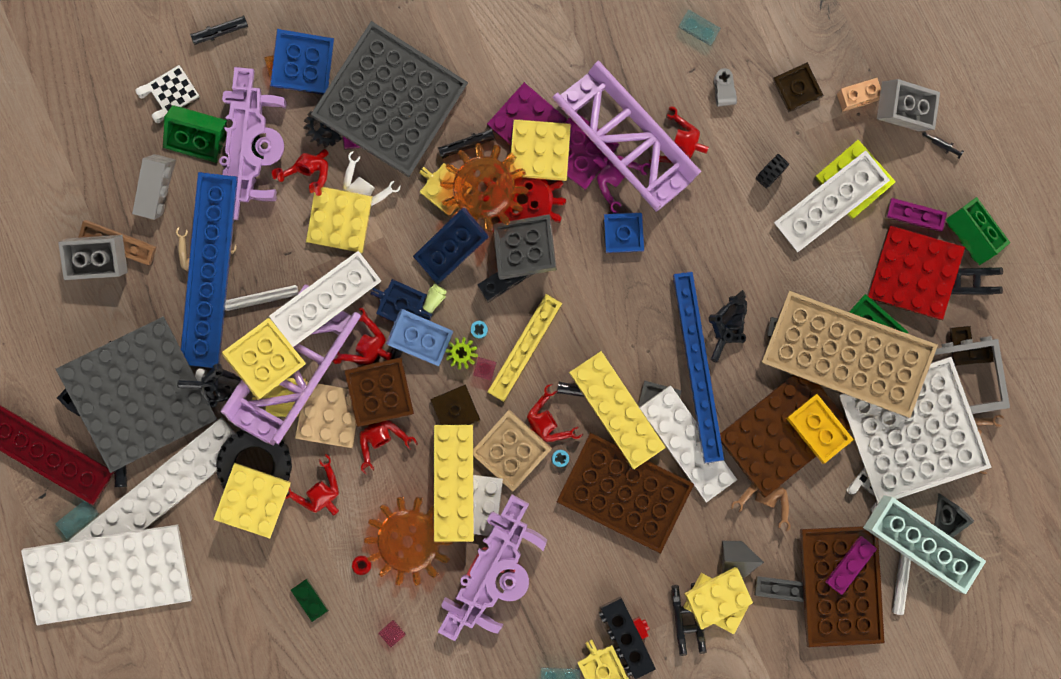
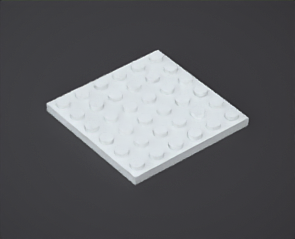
(922, 450)

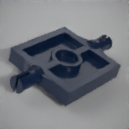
(399, 297)

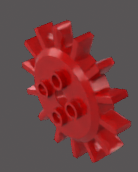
(540, 193)

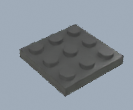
(524, 247)

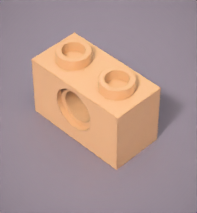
(859, 94)

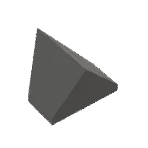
(951, 517)
(739, 555)

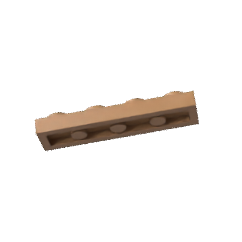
(134, 248)

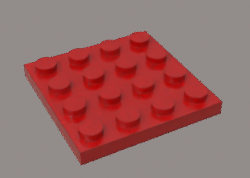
(916, 273)

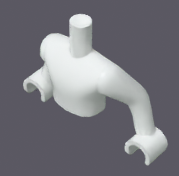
(361, 186)

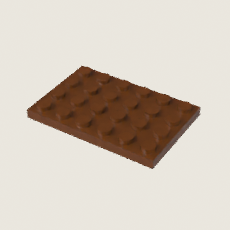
(765, 440)
(631, 501)
(833, 617)

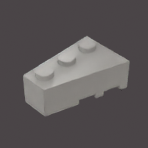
(153, 186)

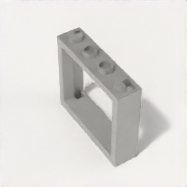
(985, 342)

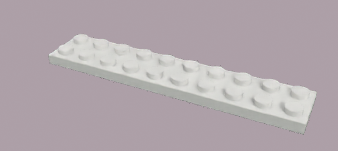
(163, 487)

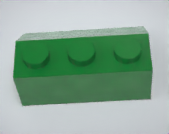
(194, 133)
(977, 231)

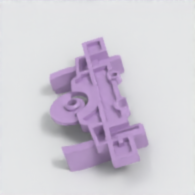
(247, 124)
(500, 555)

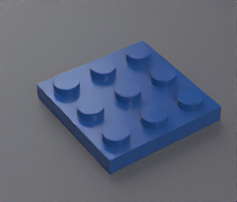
(301, 62)

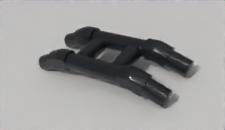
(976, 289)
(680, 629)

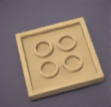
(327, 417)
(511, 450)

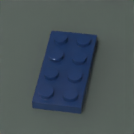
(451, 246)

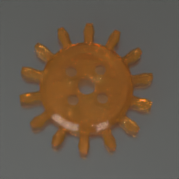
(500, 193)
(388, 547)

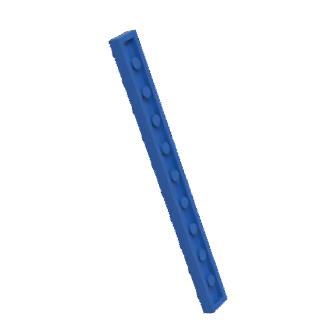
(698, 367)

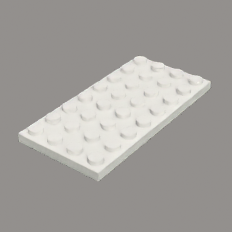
(107, 574)

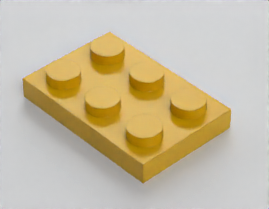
(819, 428)

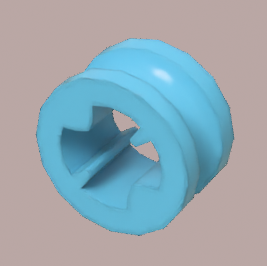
(485, 329)
(562, 452)

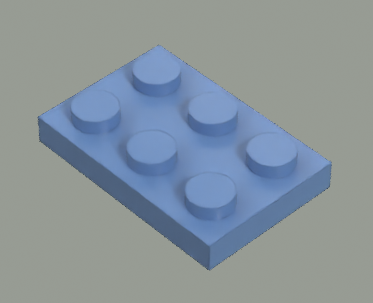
(419, 337)

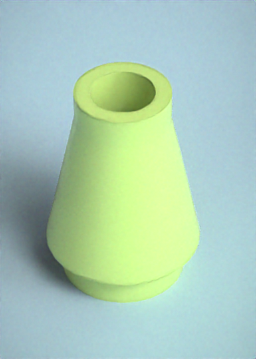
(434, 297)

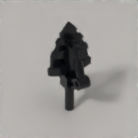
(728, 319)
(216, 380)

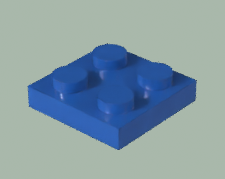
(623, 233)

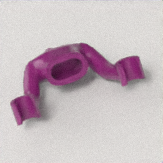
(612, 175)

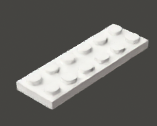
(831, 201)
(325, 299)
(681, 437)

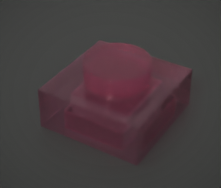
(484, 369)
(392, 633)

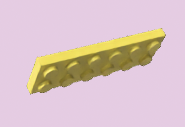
(617, 410)
(453, 483)

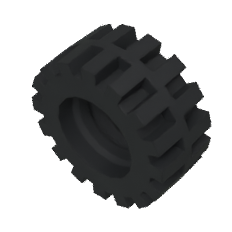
(772, 171)

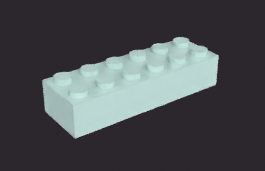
(924, 544)

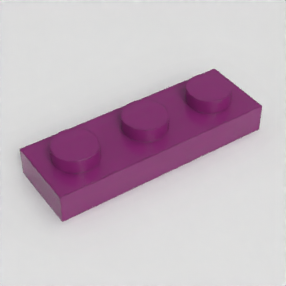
(916, 214)
(851, 565)

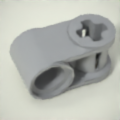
(724, 91)

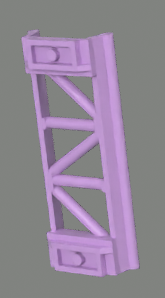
(591, 86)
(265, 425)

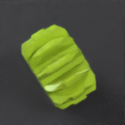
(455, 356)

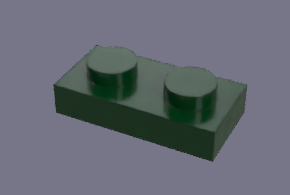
(309, 600)

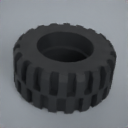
(240, 441)

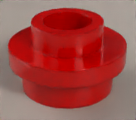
(355, 567)

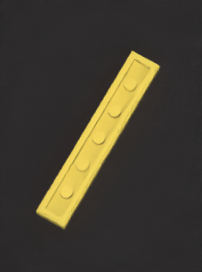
(524, 347)

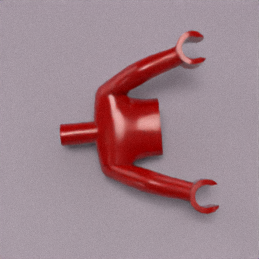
(685, 140)
(307, 165)
(368, 346)
(544, 422)
(377, 436)
(320, 494)

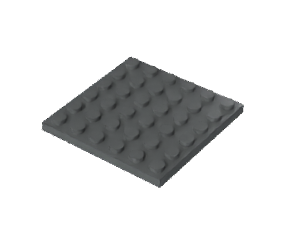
(389, 99)
(132, 394)

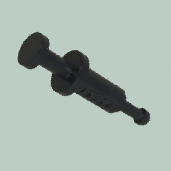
(944, 145)

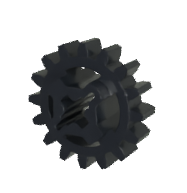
(318, 132)

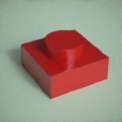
(642, 627)

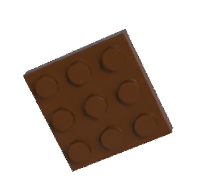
(379, 392)

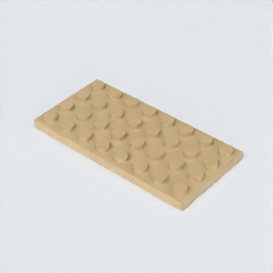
(849, 354)

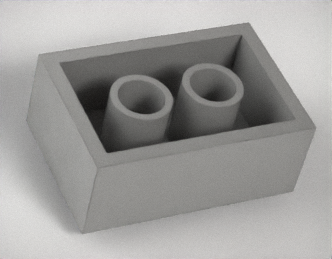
(908, 105)
(93, 257)

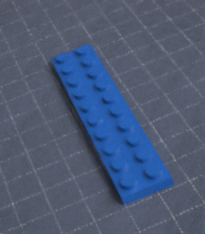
(208, 269)

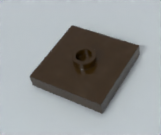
(798, 87)
(455, 407)

